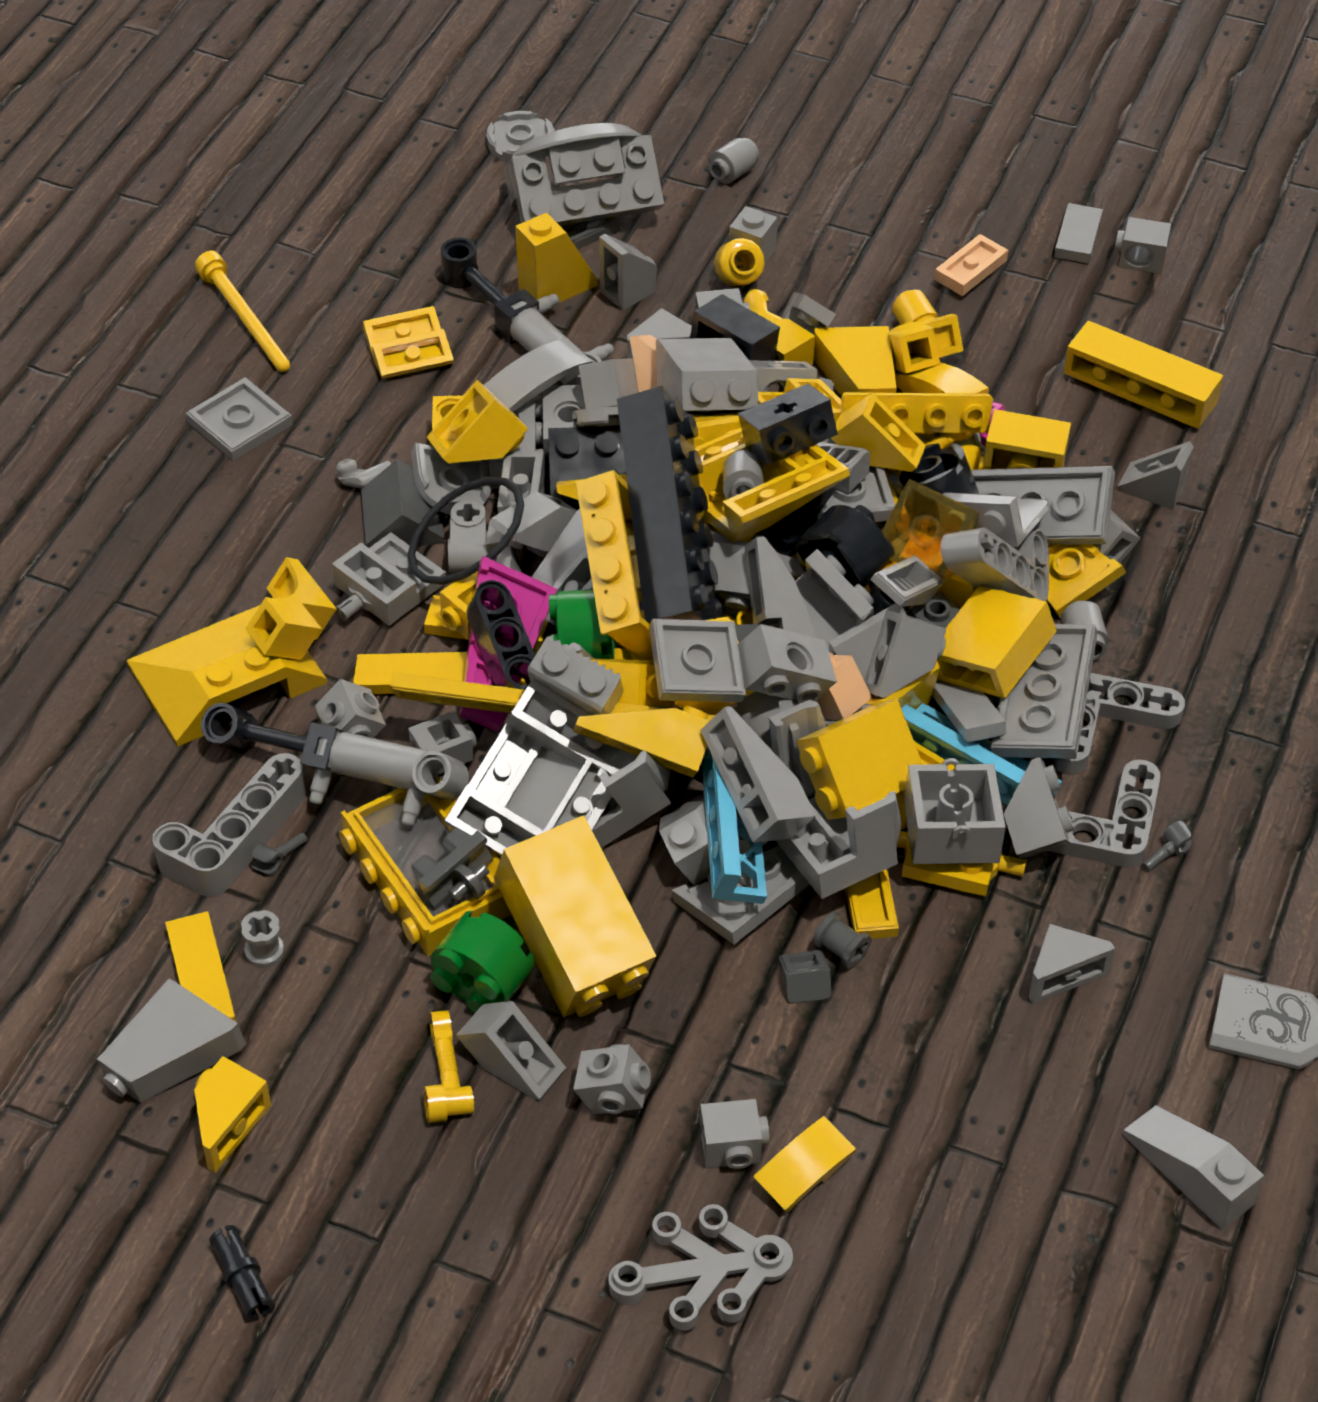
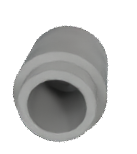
(733, 160)
(741, 473)
(1087, 613)

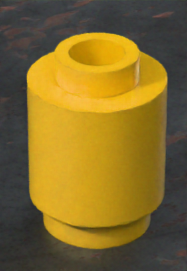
(913, 306)

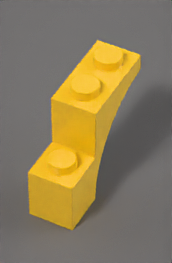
(294, 615)

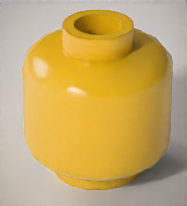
(750, 259)

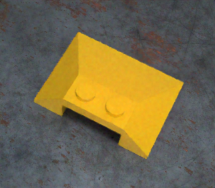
(785, 487)
(214, 668)

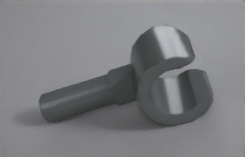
(1178, 841)
(270, 859)

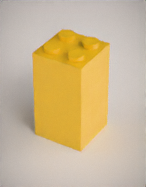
(574, 917)

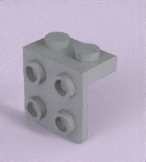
(1005, 515)
(831, 599)

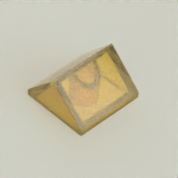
(922, 521)

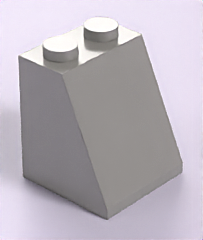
(706, 375)

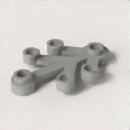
(706, 1266)

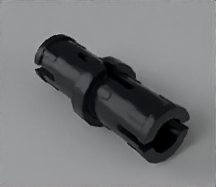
(241, 1273)

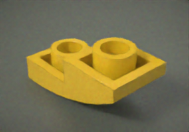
(805, 1163)

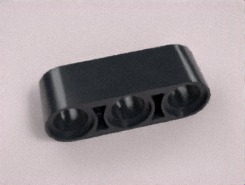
(502, 623)

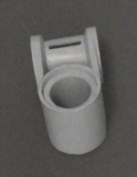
(466, 535)

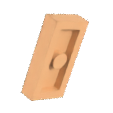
(971, 265)

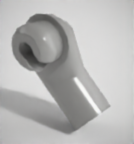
(352, 476)

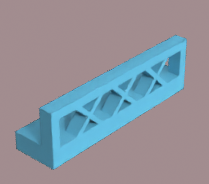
(941, 737)
(723, 842)

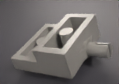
(382, 579)

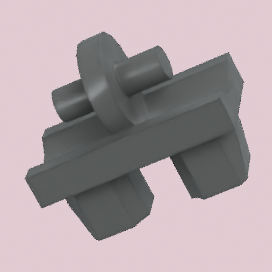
(457, 872)

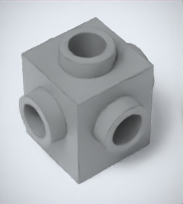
(351, 709)
(612, 1079)

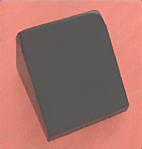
(805, 976)

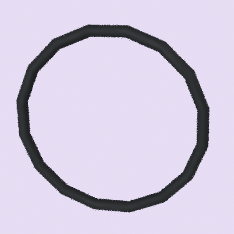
(440, 505)

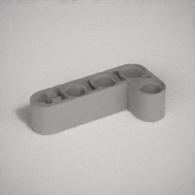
(992, 563)
(217, 857)

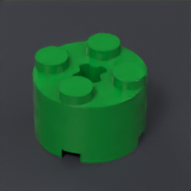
(578, 622)
(480, 961)

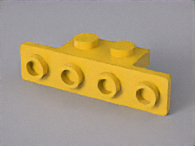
(934, 411)

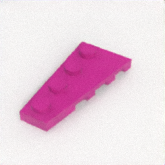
(532, 605)

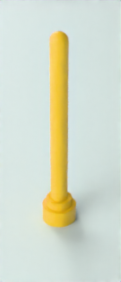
(214, 270)

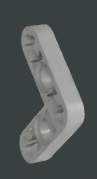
(1134, 713)
(1111, 833)

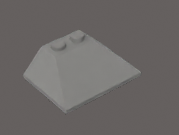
(537, 774)

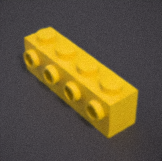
(1143, 374)

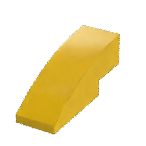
(939, 379)

